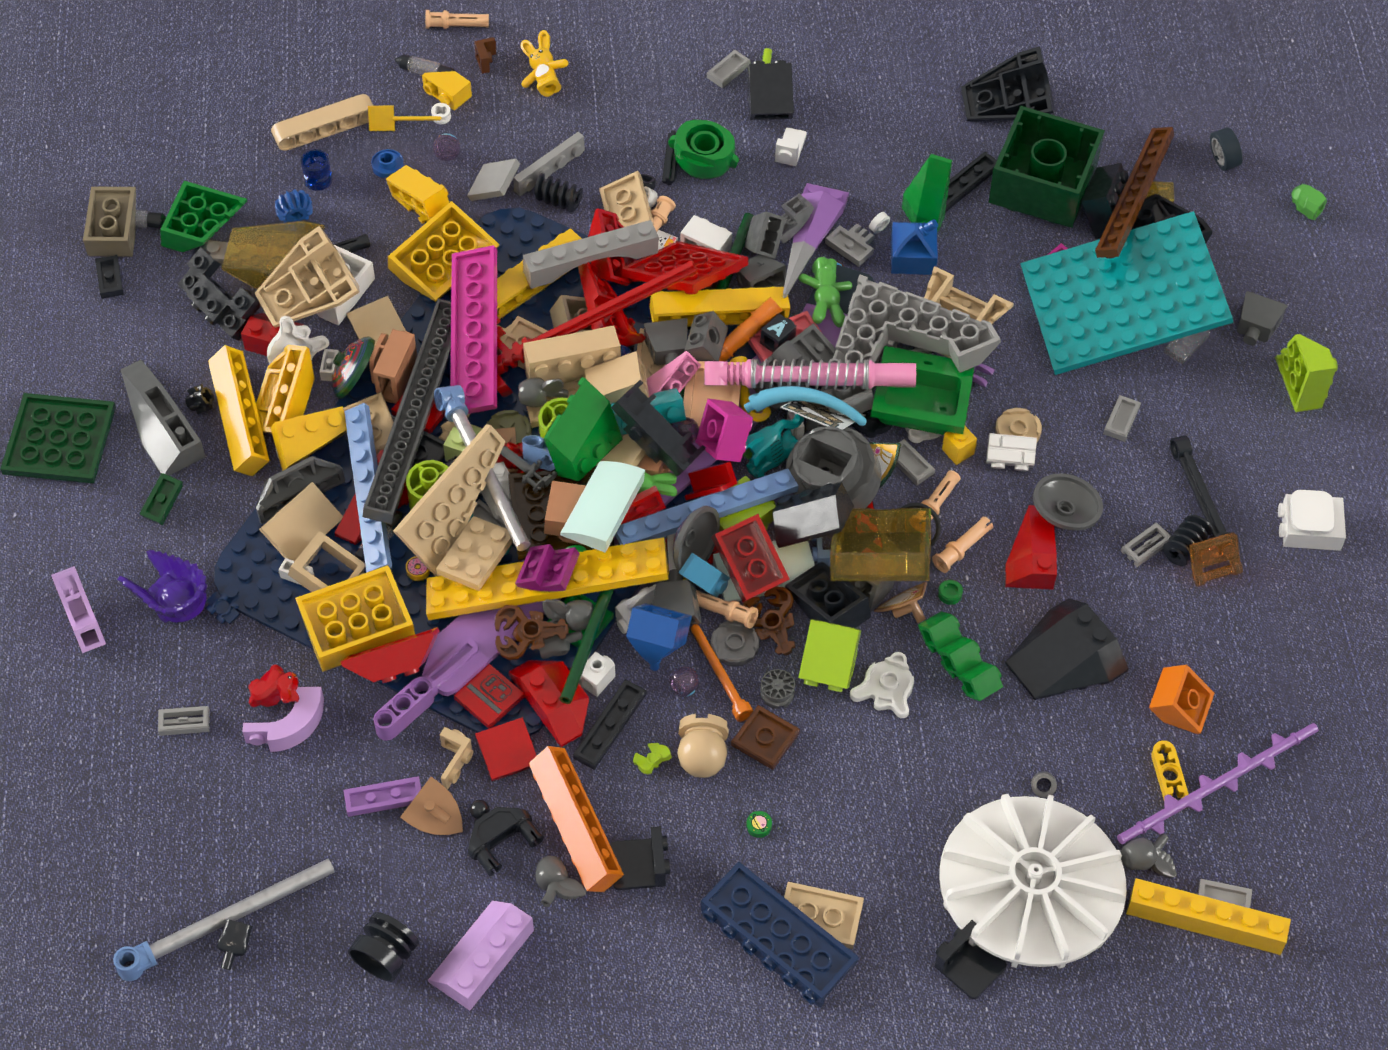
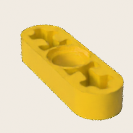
(1172, 765)

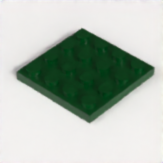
(58, 438)

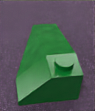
(928, 191)

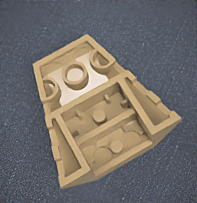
(942, 292)

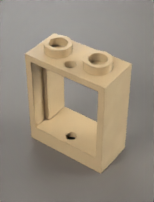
(309, 581)

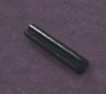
(670, 163)

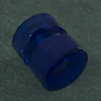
(316, 169)

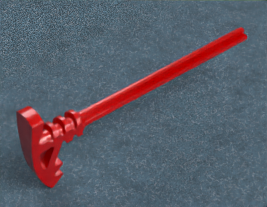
(511, 356)

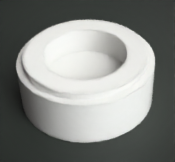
(879, 223)

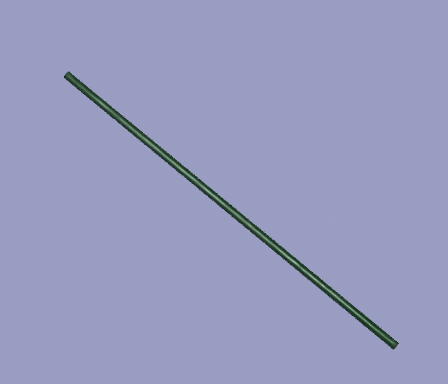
(605, 596)

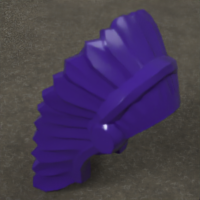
(178, 592)

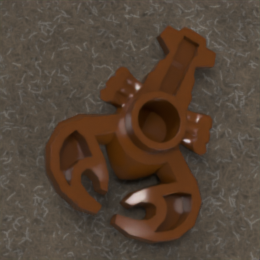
(774, 620)
(526, 632)

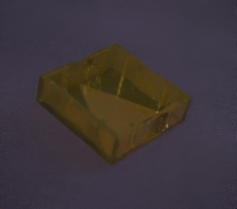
(883, 546)

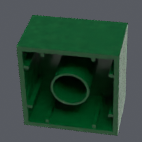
(1046, 166)

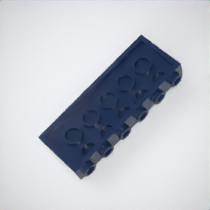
(778, 934)

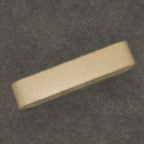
(322, 122)

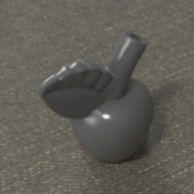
(534, 391)
(576, 612)
(1143, 854)
(553, 878)

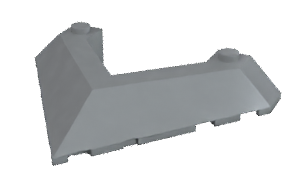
(886, 314)

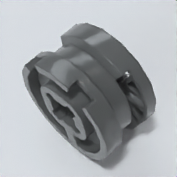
(778, 688)

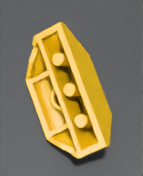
(285, 387)

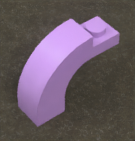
(78, 609)
(294, 727)

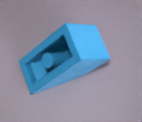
(704, 575)

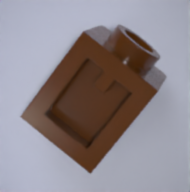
(483, 52)

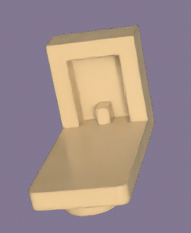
(459, 744)

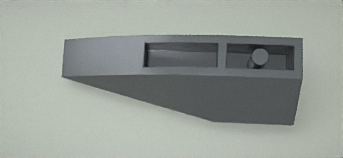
(160, 422)

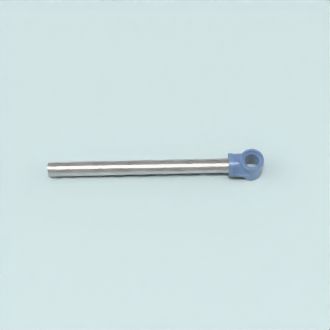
(453, 402)
(146, 955)

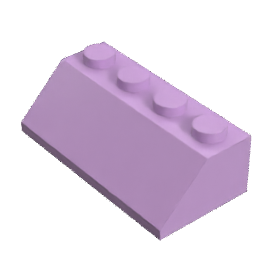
(482, 953)

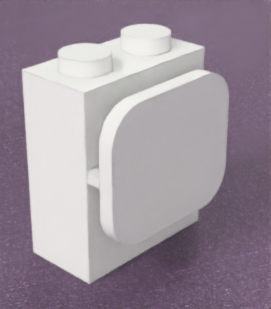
(1312, 520)

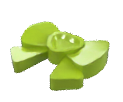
(658, 754)

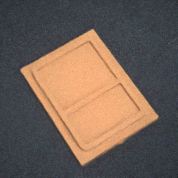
(697, 394)

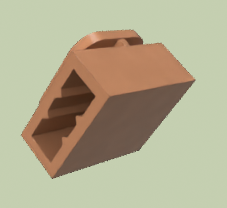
(393, 363)
(560, 505)

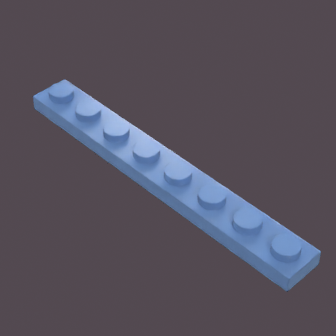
(364, 467)
(725, 502)

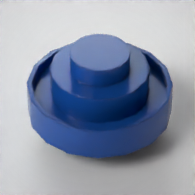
(386, 162)

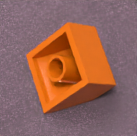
(1181, 699)

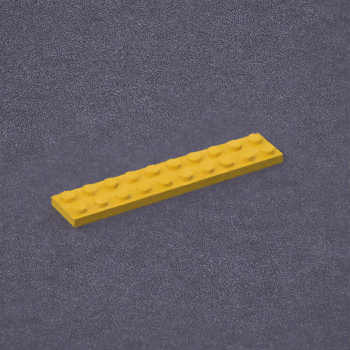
(593, 572)

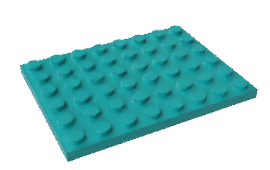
(1126, 303)

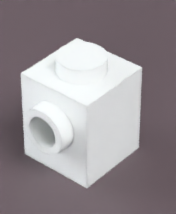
(597, 673)

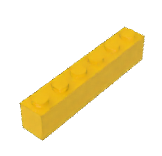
(513, 285)
(729, 304)
(238, 411)
(1208, 916)

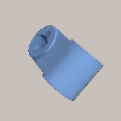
(536, 448)

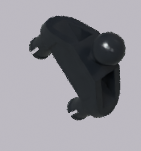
(496, 827)

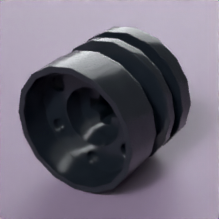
(383, 946)

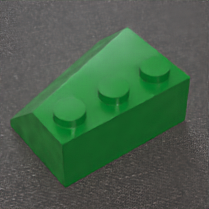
(197, 216)
(582, 433)

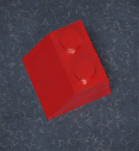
(259, 333)

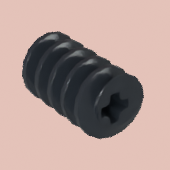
(557, 194)
(1190, 531)

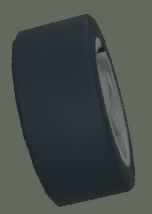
(1226, 149)

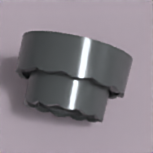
(844, 455)

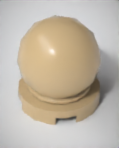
(702, 745)

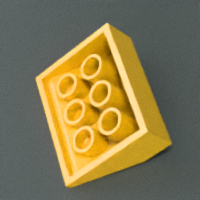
(426, 256)
(354, 616)

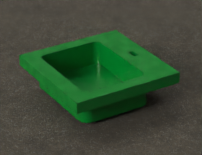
(936, 402)

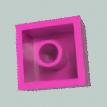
(724, 430)

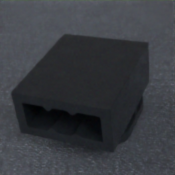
(770, 90)

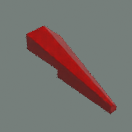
(599, 292)

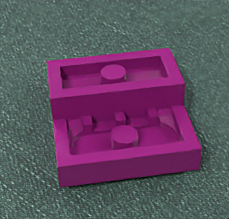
(547, 568)

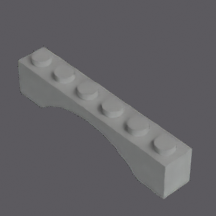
(551, 263)

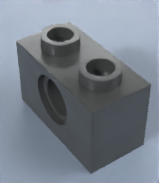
(706, 337)

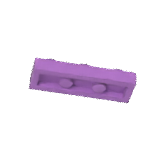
(381, 796)

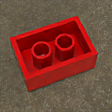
(750, 557)

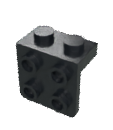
(642, 861)
(968, 965)

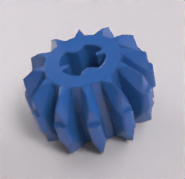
(293, 206)

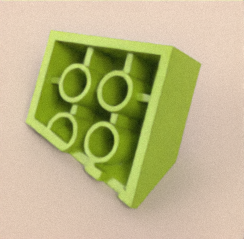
(1306, 372)

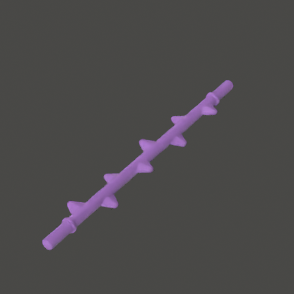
(1208, 786)

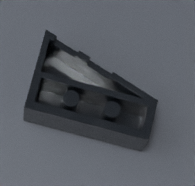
(1103, 195)

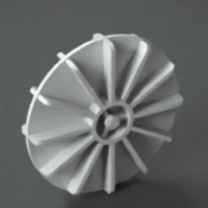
(1033, 881)

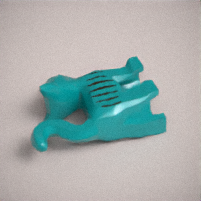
(770, 447)

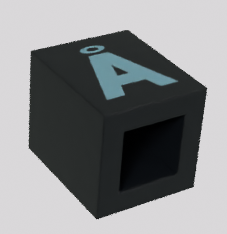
(777, 332)

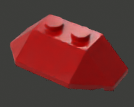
(611, 266)
(392, 658)
(542, 688)

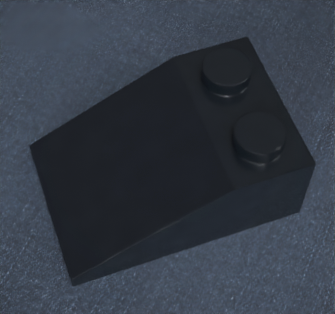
(829, 600)

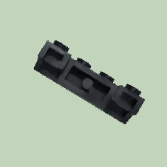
(213, 300)
(654, 432)

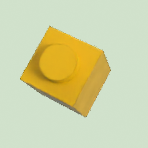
(959, 446)

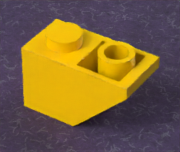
(447, 87)

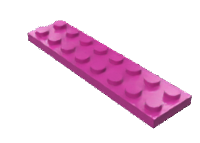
(475, 327)

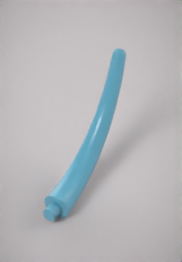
(796, 393)

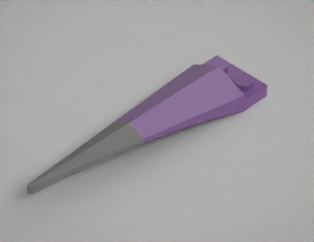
(828, 208)

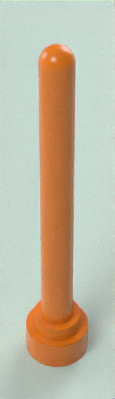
(741, 708)

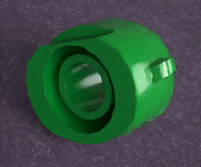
(704, 149)

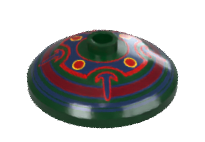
(351, 365)

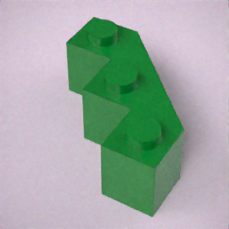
(960, 656)

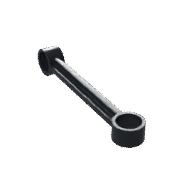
(1182, 452)

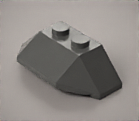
(288, 483)

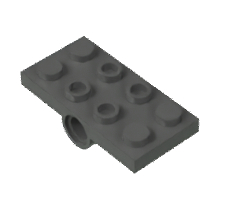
(807, 345)

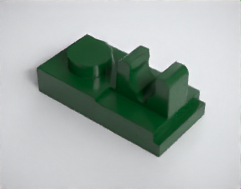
(161, 499)

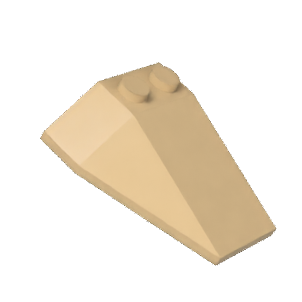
(307, 280)

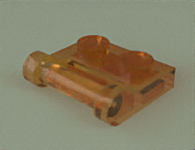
(1213, 552)

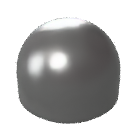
(1043, 774)

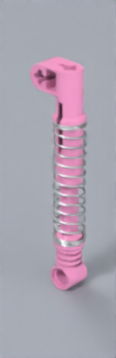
(817, 374)

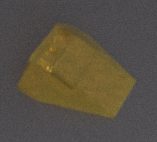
(259, 249)

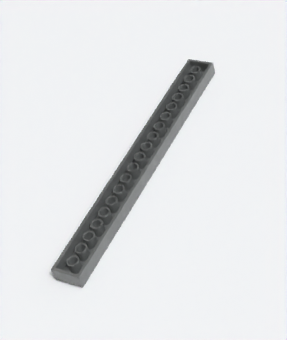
(411, 418)

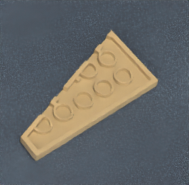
(448, 505)

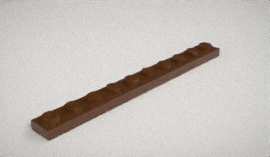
(1134, 193)

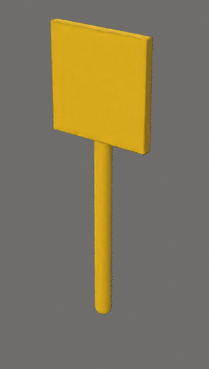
(383, 119)

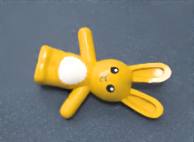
(543, 65)

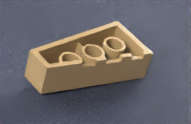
(570, 354)

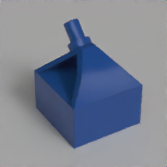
(914, 247)
(657, 632)

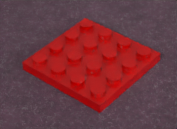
(710, 266)

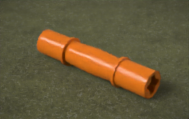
(749, 328)

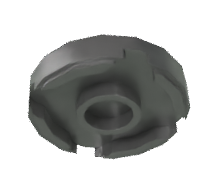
(735, 643)

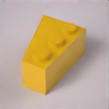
(417, 192)
(306, 434)

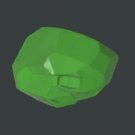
(1308, 201)

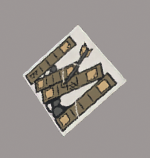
(818, 413)

